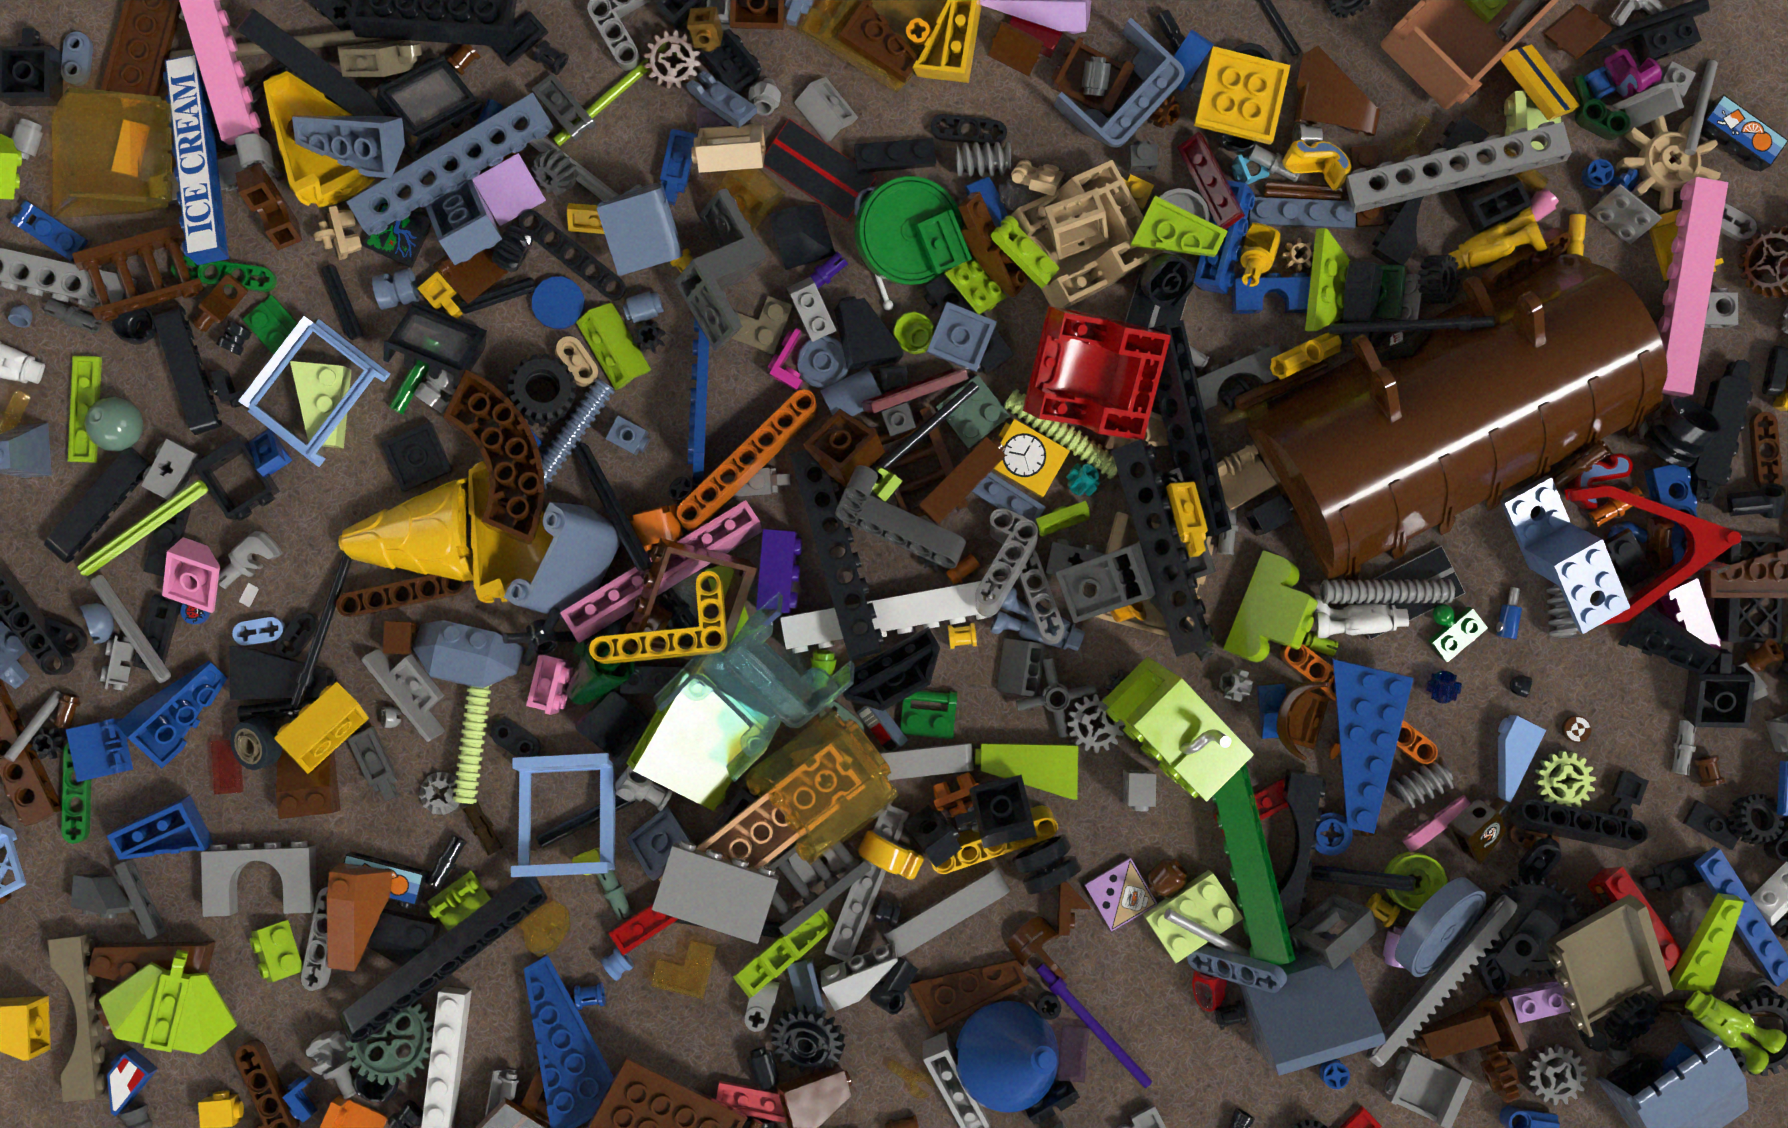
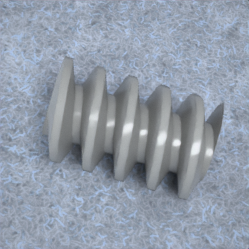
(983, 158)
(1564, 622)
(1423, 783)

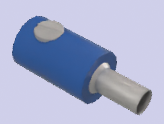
(1510, 616)

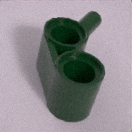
(1601, 123)

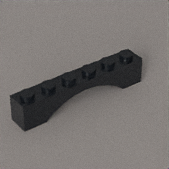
(1400, 237)
(1302, 794)

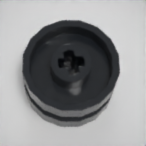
(1047, 864)

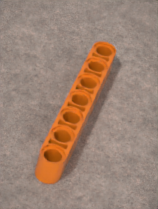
(744, 472)
(1302, 667)

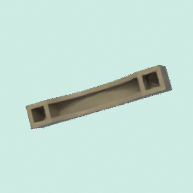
(84, 1073)

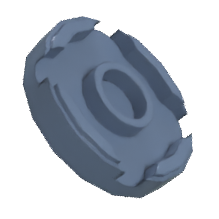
(817, 367)

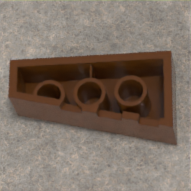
(122, 960)

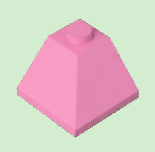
(191, 575)

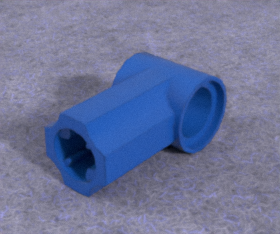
(1528, 1118)

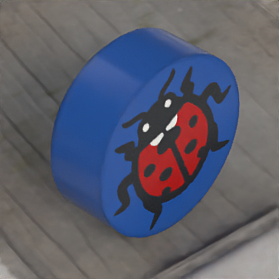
(193, 615)

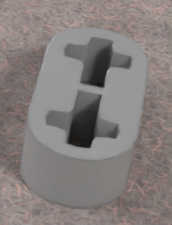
(1737, 217)

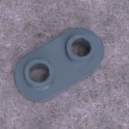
(77, 57)

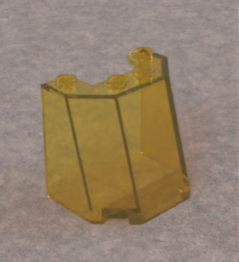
(825, 784)

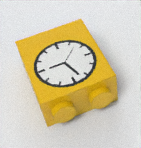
(1029, 458)

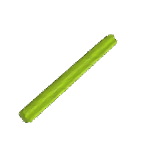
(142, 527)

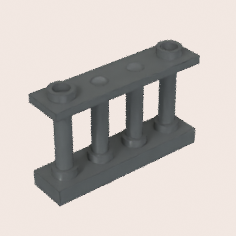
(814, 902)

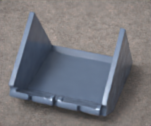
(1313, 1016)
(1704, 1096)

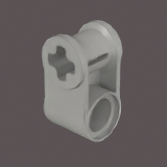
(762, 1003)

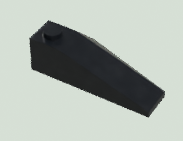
(403, 935)

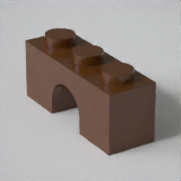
(262, 195)

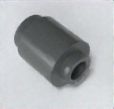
(1096, 76)

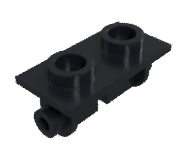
(1060, 1094)

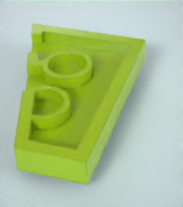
(1177, 230)

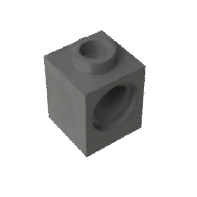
(898, 418)

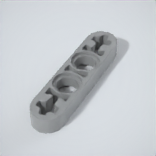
(1038, 594)
(316, 937)

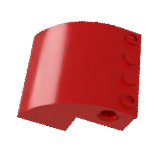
(1096, 373)

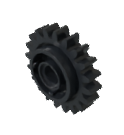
(807, 1039)

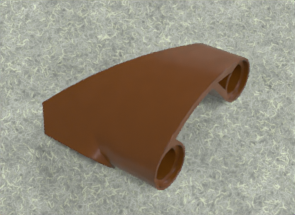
(1332, 97)

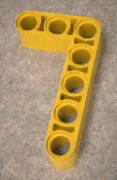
(672, 637)

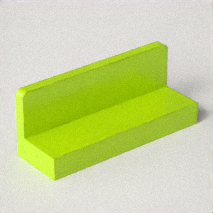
(613, 345)

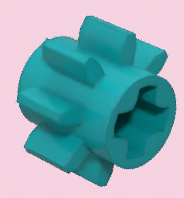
(1083, 479)

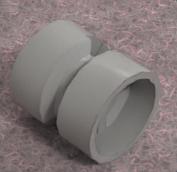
(436, 391)

